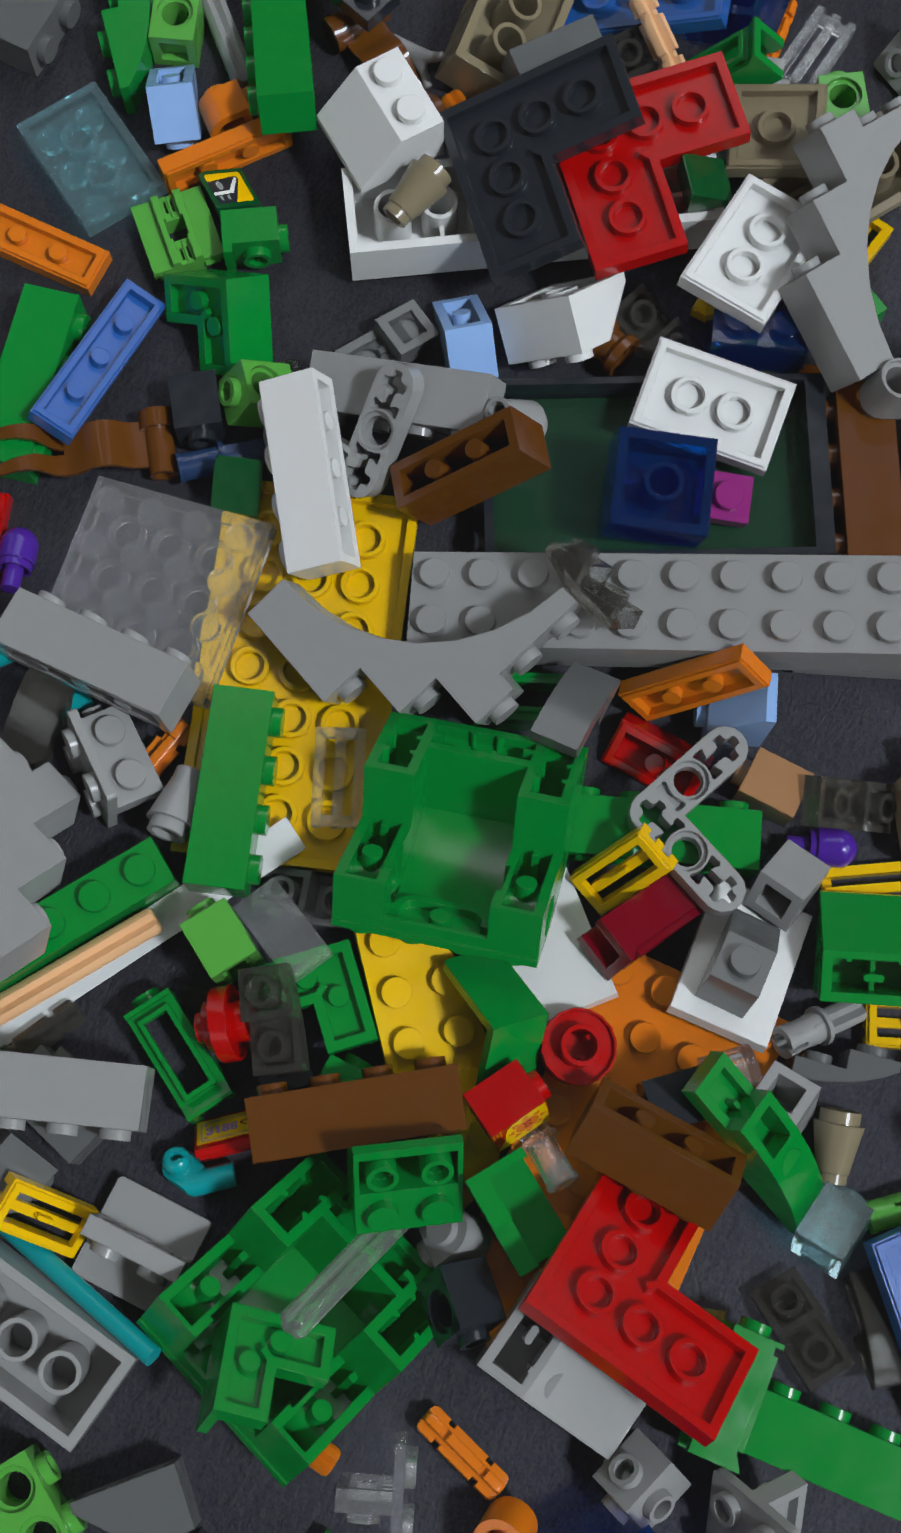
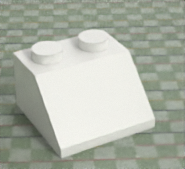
(381, 121)
(560, 321)

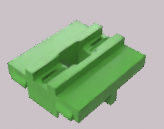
(190, 214)

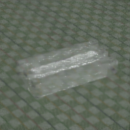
(829, 26)
(337, 820)

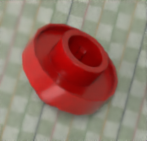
(221, 1024)
(578, 1047)

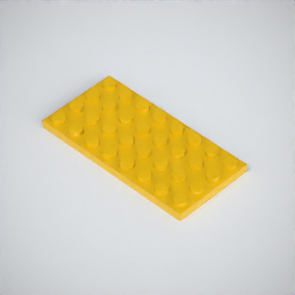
(368, 599)

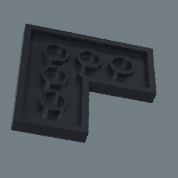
(515, 135)

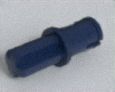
(200, 463)

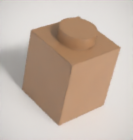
(770, 786)

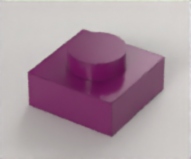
(731, 499)

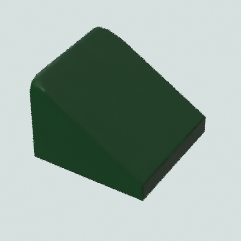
(703, 182)
(238, 485)

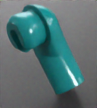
(195, 1178)

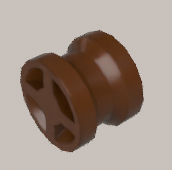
(616, 352)

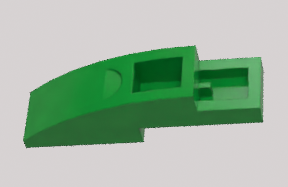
(129, 47)
(757, 1125)

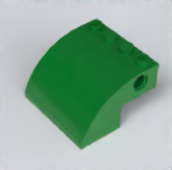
(460, 839)
(266, 1266)

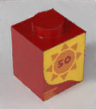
(509, 1104)

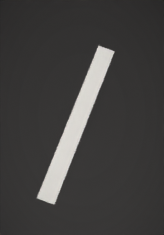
(276, 847)

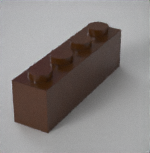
(863, 476)
(355, 1112)

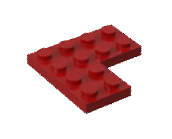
(621, 184)
(614, 1307)

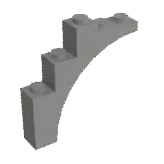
(832, 288)
(409, 674)
(32, 863)

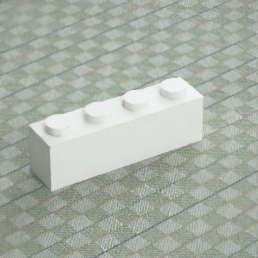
(308, 474)

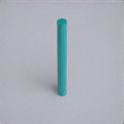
(88, 1299)

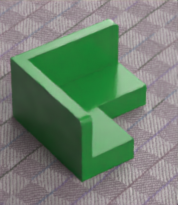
(228, 311)
(339, 1000)
(504, 1007)
(517, 1211)
(246, 1358)

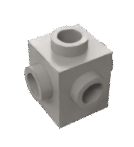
(640, 1482)

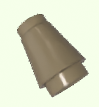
(417, 190)
(836, 1142)

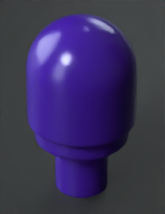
(17, 557)
(830, 845)

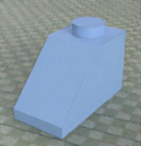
(174, 106)
(465, 334)
(749, 713)

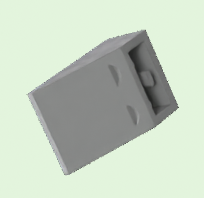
(559, 1381)

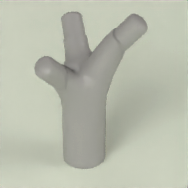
(421, 58)

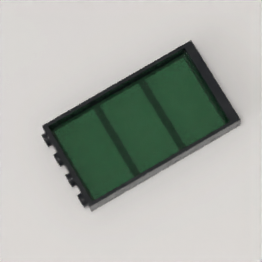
(788, 504)

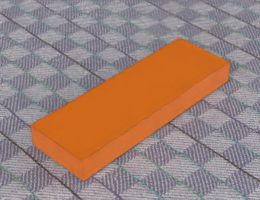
(224, 151)
(51, 251)
(695, 682)

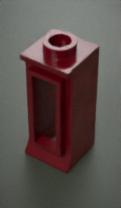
(639, 925)

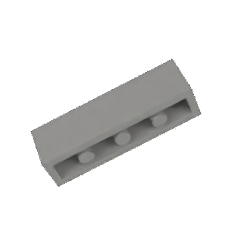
(449, 399)
(98, 659)
(74, 1094)

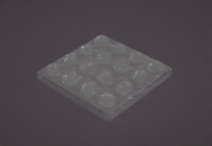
(166, 572)

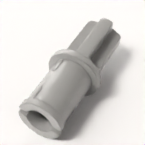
(816, 1027)

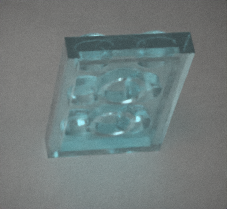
(91, 158)

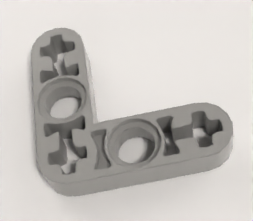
(381, 392)
(676, 807)

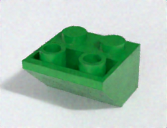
(858, 948)
(406, 1184)

